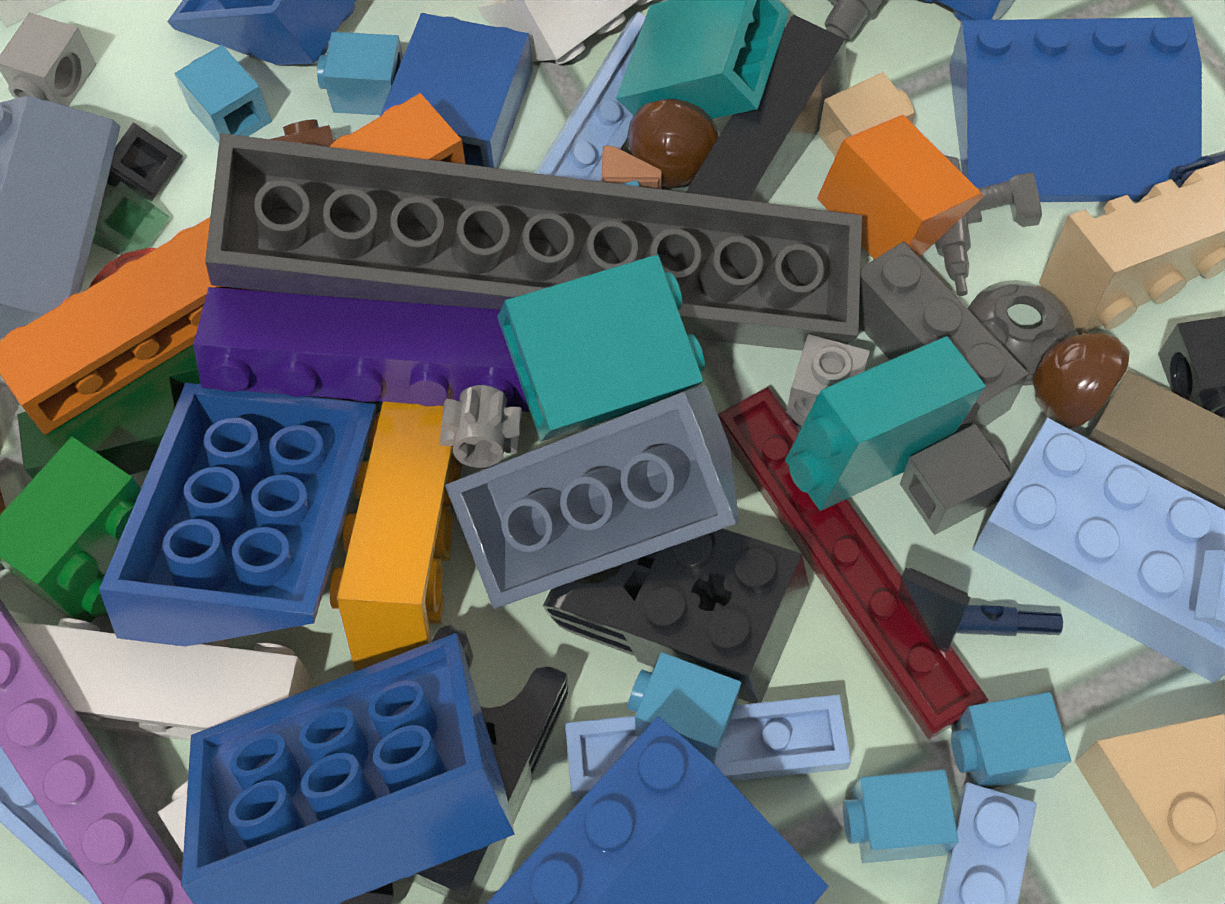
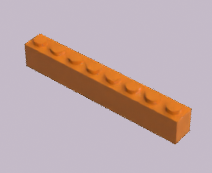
(156, 302)

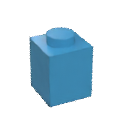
(359, 71)
(223, 95)
(688, 699)
(1010, 741)
(901, 816)

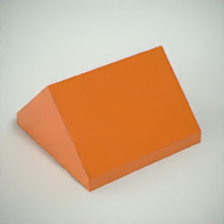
(898, 187)

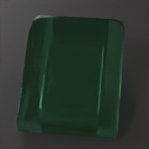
(127, 221)

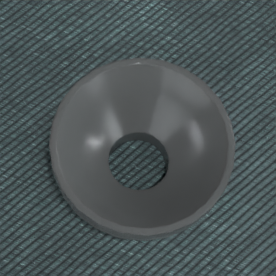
(1024, 345)

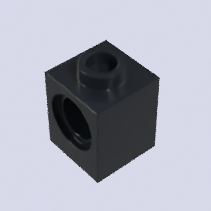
(1196, 363)

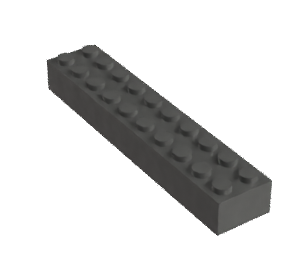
(482, 235)

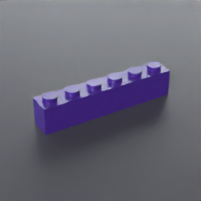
(350, 348)

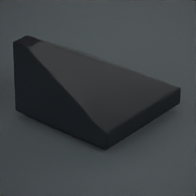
(142, 162)
(934, 606)

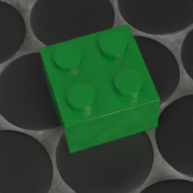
(67, 529)

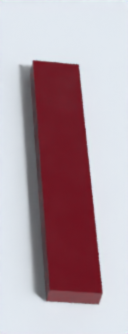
(852, 570)

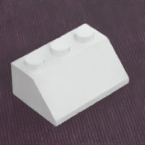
(557, 25)

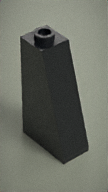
(766, 143)

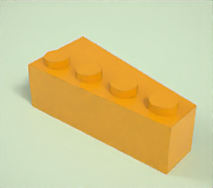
(397, 536)

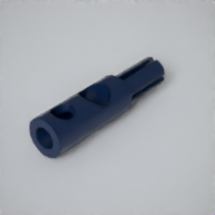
(1009, 621)

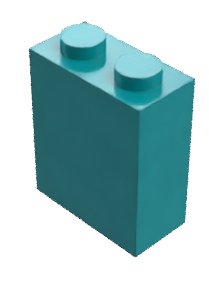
(704, 54)
(600, 346)
(879, 419)

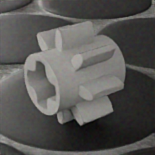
(480, 426)

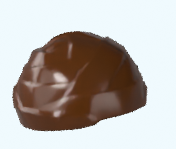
(672, 138)
(1079, 377)

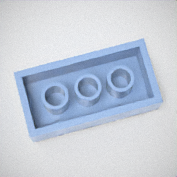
(1111, 544)

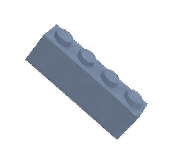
(49, 202)
(598, 497)

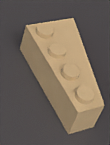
(1139, 250)
(1164, 793)

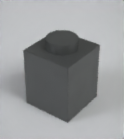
(956, 478)

